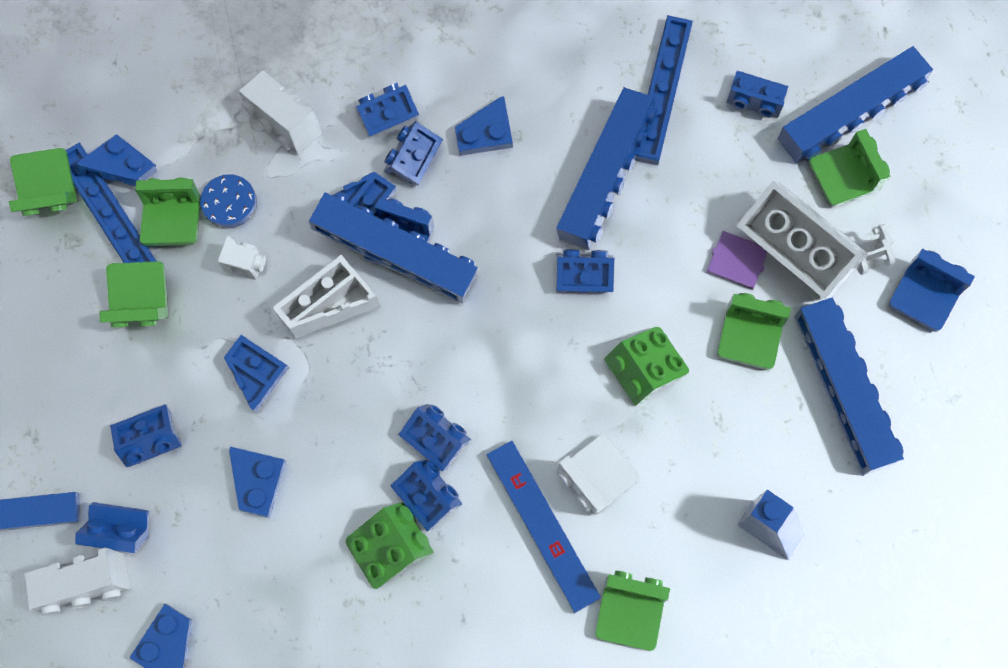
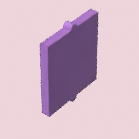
(737, 260)

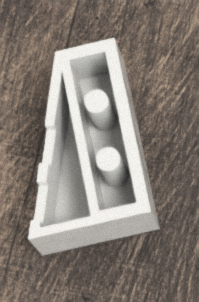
(280, 112)
(326, 299)
(77, 582)

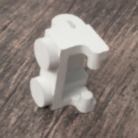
(877, 248)

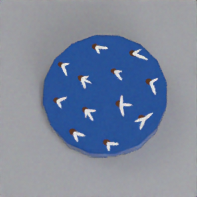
(228, 201)

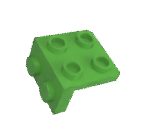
(850, 170)
(42, 181)
(169, 211)
(135, 294)
(752, 330)
(646, 364)
(388, 544)
(631, 611)

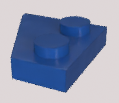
(485, 130)
(118, 161)
(368, 191)
(254, 370)
(256, 480)
(165, 641)

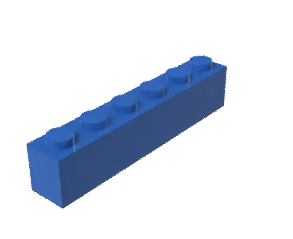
(855, 104)
(606, 169)
(394, 247)
(849, 386)

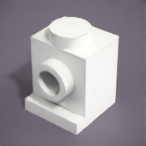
(241, 259)

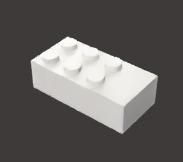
(801, 239)

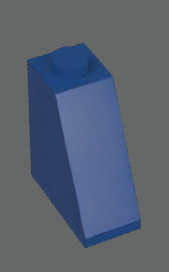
(773, 523)

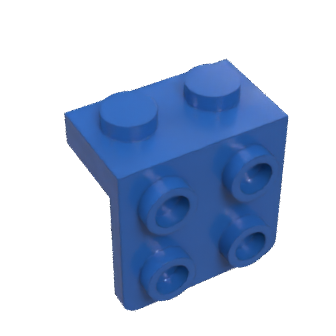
(407, 219)
(930, 289)

